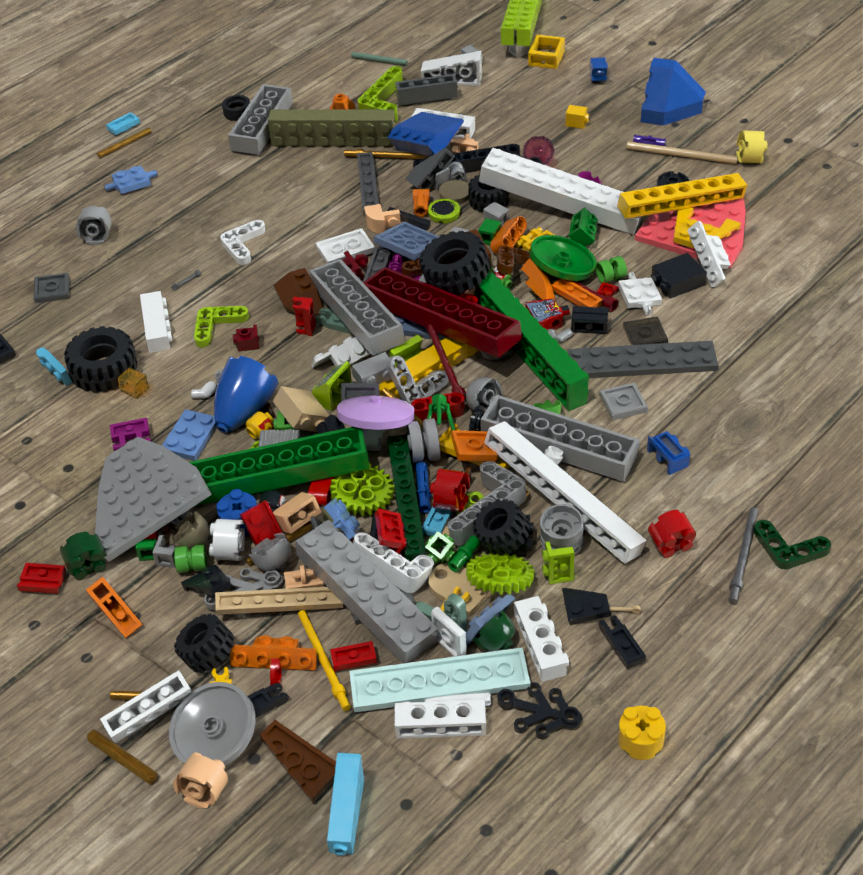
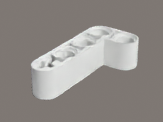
(401, 572)

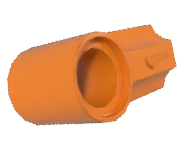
(421, 199)

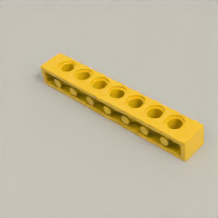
(681, 195)

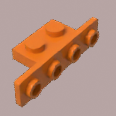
(265, 648)

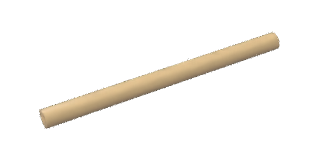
(682, 152)

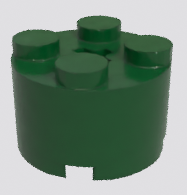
(83, 555)

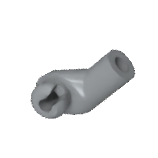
(562, 336)

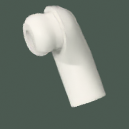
(206, 391)

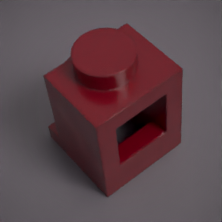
(246, 338)

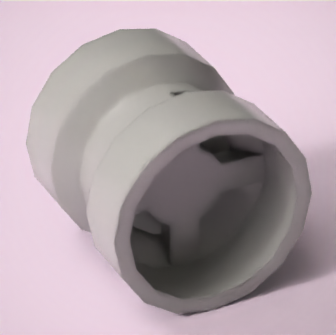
(457, 171)

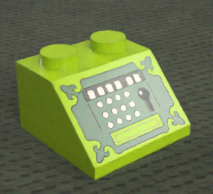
(329, 388)

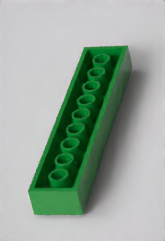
(537, 347)
(284, 463)

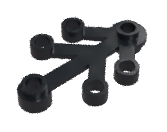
(541, 710)

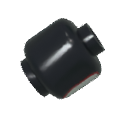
(273, 498)

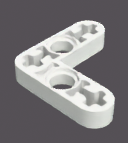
(234, 238)

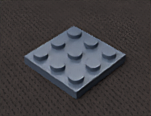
(405, 240)

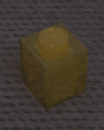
(133, 383)

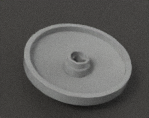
(213, 722)

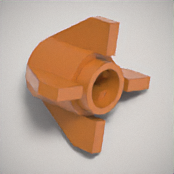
(342, 102)

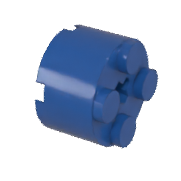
(234, 504)

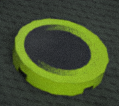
(444, 210)

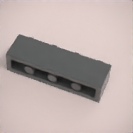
(426, 89)

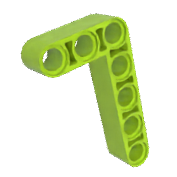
(375, 96)

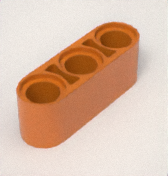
(509, 233)

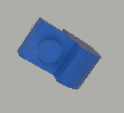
(598, 69)

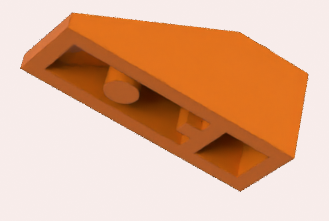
(113, 607)

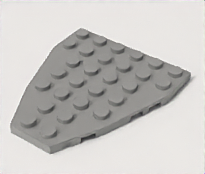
(143, 491)

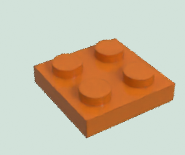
(471, 446)

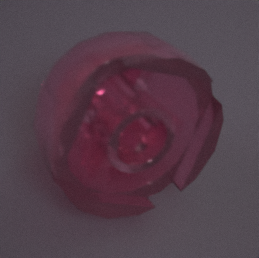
(541, 148)

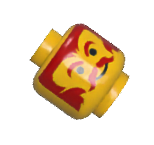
(259, 422)

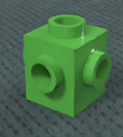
(437, 542)

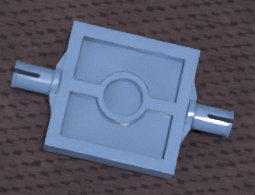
(130, 179)
(342, 519)

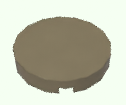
(454, 190)

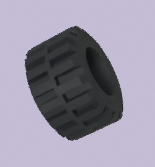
(483, 195)
(501, 527)
(204, 643)

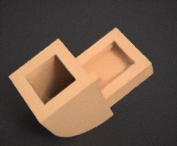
(380, 221)

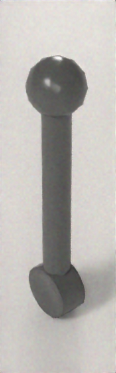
(175, 286)

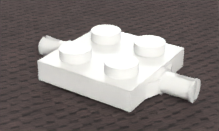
(640, 293)

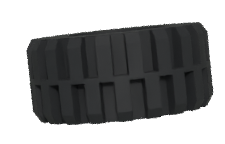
(455, 262)
(97, 344)

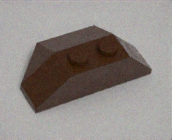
(297, 285)

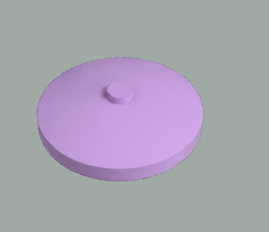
(375, 412)

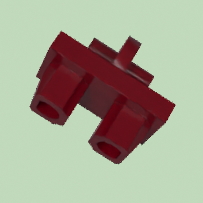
(359, 262)

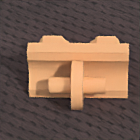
(463, 144)
(302, 579)

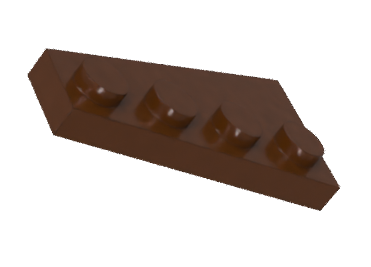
(303, 762)

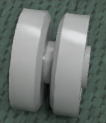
(421, 441)

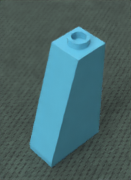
(345, 803)

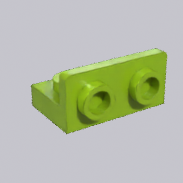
(558, 564)

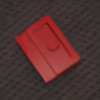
(260, 522)
(41, 578)

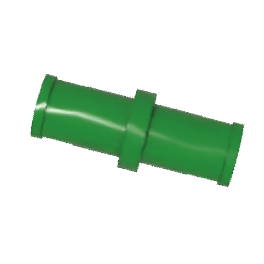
(464, 554)

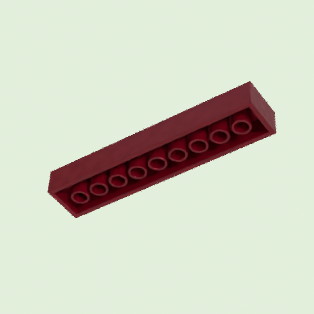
(445, 311)

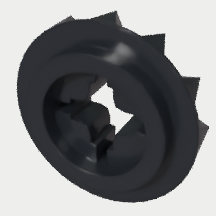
(475, 422)

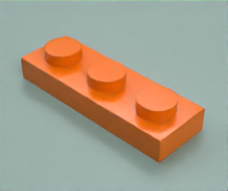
(576, 293)

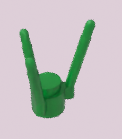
(439, 406)

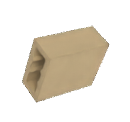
(300, 408)

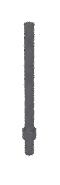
(736, 583)

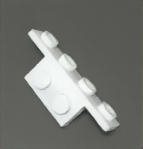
(710, 253)
(350, 351)

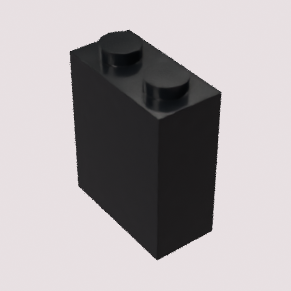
(679, 275)

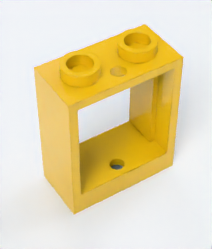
(551, 59)

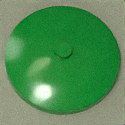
(562, 257)

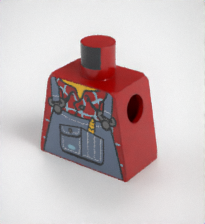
(548, 313)

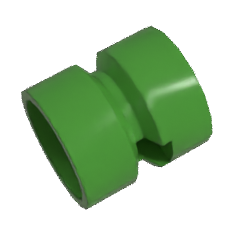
(611, 269)
(190, 558)

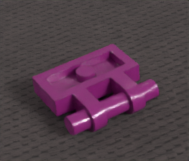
(129, 430)

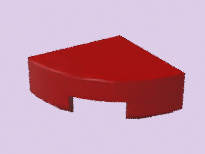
(607, 289)
(275, 671)

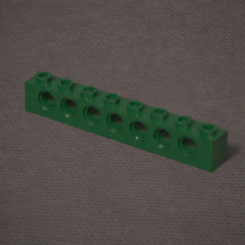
(406, 496)

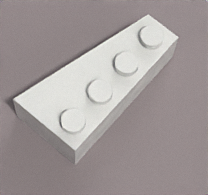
(465, 67)

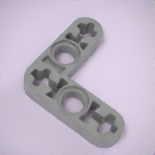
(415, 388)

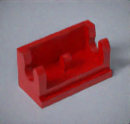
(304, 315)

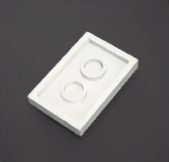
(355, 242)

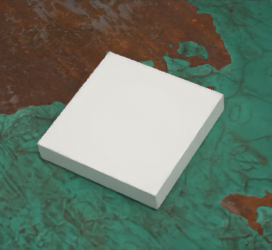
(449, 633)

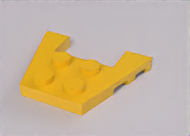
(684, 222)

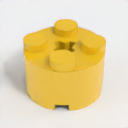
(641, 732)

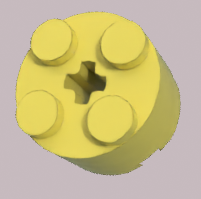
(751, 146)

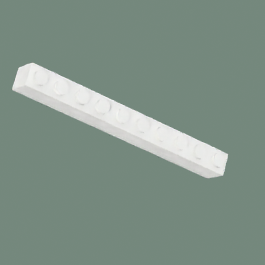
(563, 489)

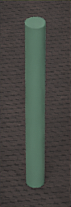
(379, 58)

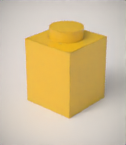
(576, 116)

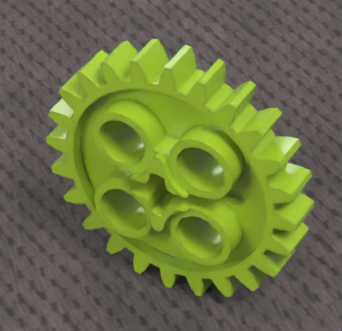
(363, 490)
(500, 573)

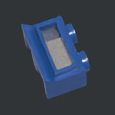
(669, 449)

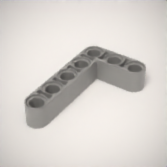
(503, 486)

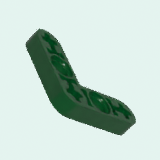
(785, 551)

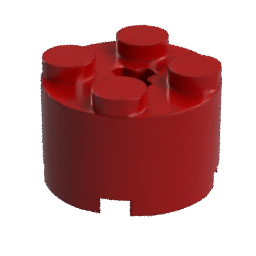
(450, 490)
(672, 533)

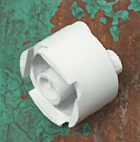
(227, 539)

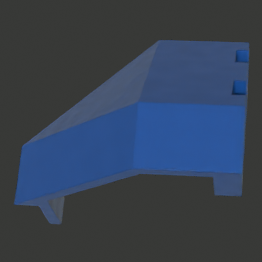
(670, 94)

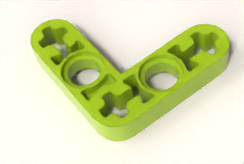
(240, 315)

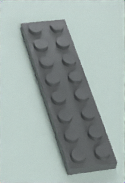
(646, 359)

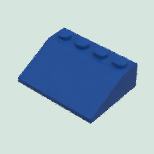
(425, 133)

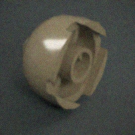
(191, 531)

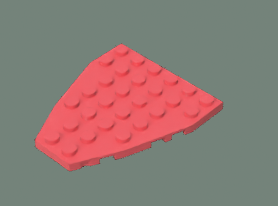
(660, 227)

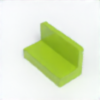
(408, 349)

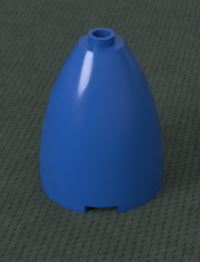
(241, 392)

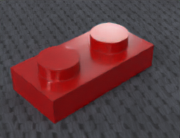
(353, 656)

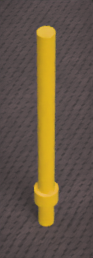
(337, 689)

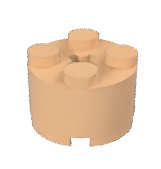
(201, 780)

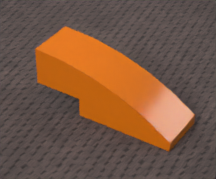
(538, 280)

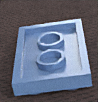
(190, 434)

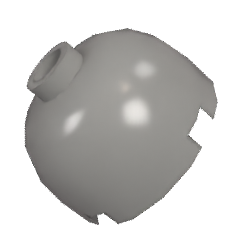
(482, 392)
(272, 553)

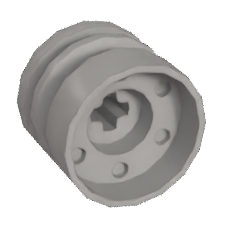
(562, 527)

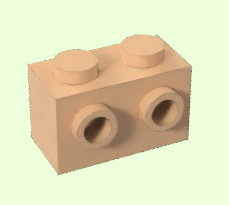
(296, 512)

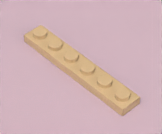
(276, 600)

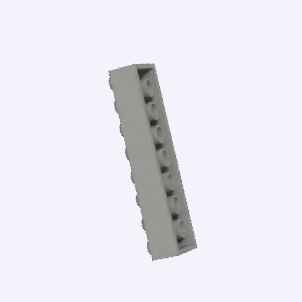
(357, 307)
(581, 442)
(367, 592)

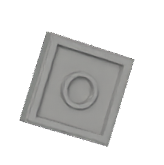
(623, 401)

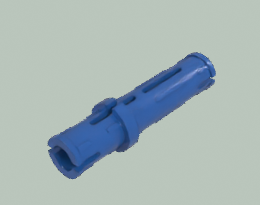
(423, 492)

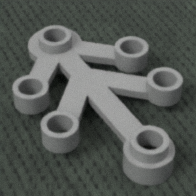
(266, 581)

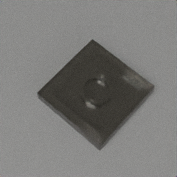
(645, 331)

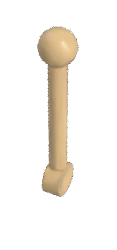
(635, 609)

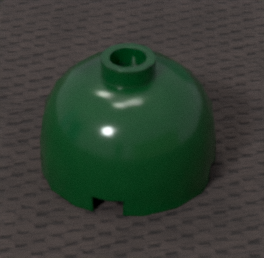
(496, 634)

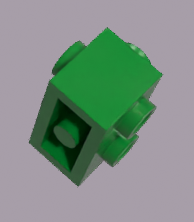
(583, 227)

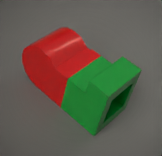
(147, 544)

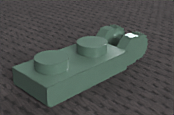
(331, 320)

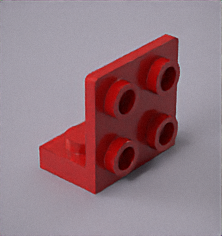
(390, 530)

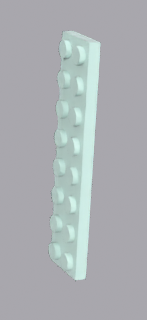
(441, 677)

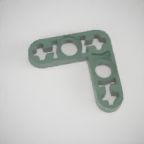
(453, 607)

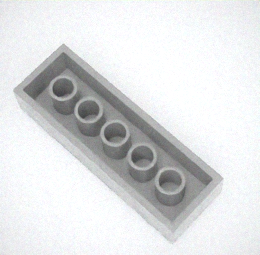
(252, 128)

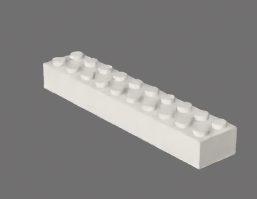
(555, 188)

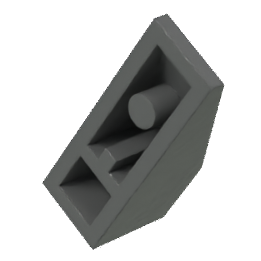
(424, 173)

